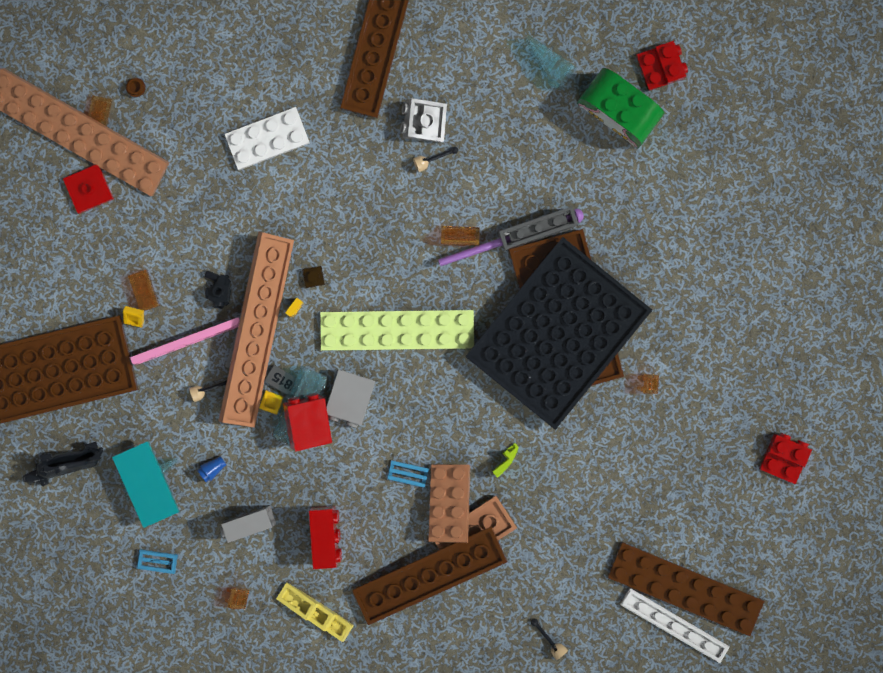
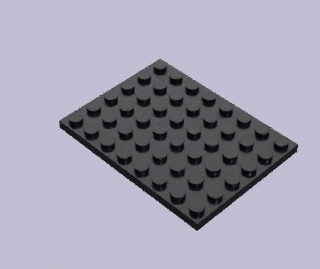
(558, 333)

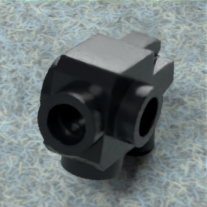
(220, 291)

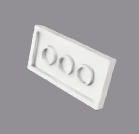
(267, 138)

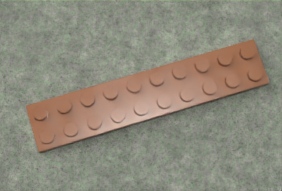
(80, 133)
(256, 330)

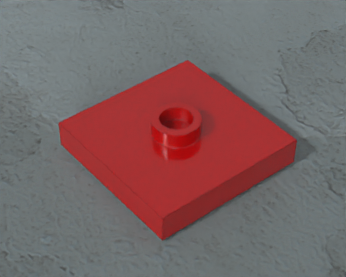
(88, 189)

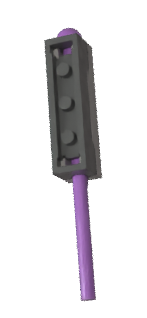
(524, 233)

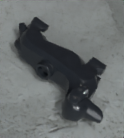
(63, 464)

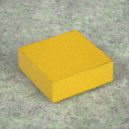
(294, 308)
(133, 316)
(271, 402)

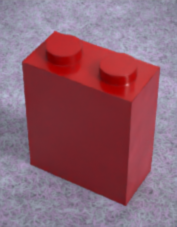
(307, 422)

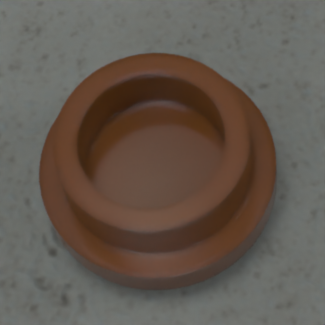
(135, 87)

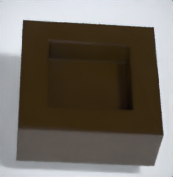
(313, 277)

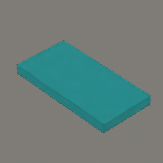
(146, 484)

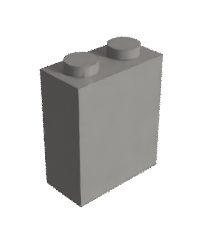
(350, 398)
(248, 524)

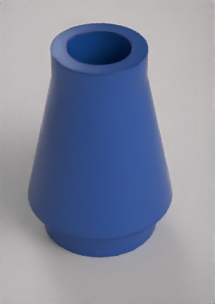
(211, 469)

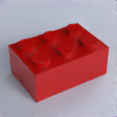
(325, 537)

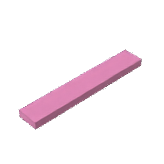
(186, 341)

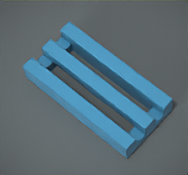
(398, 479)
(160, 554)

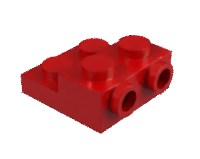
(662, 65)
(785, 458)

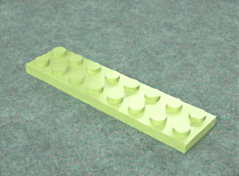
(397, 330)

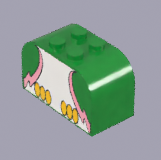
(621, 107)

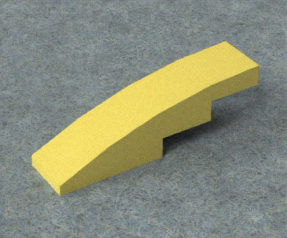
(314, 612)

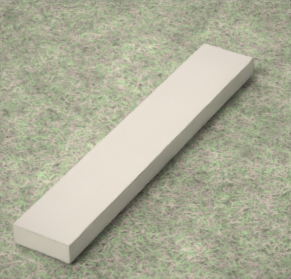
(674, 625)

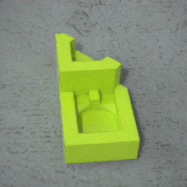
(510, 454)

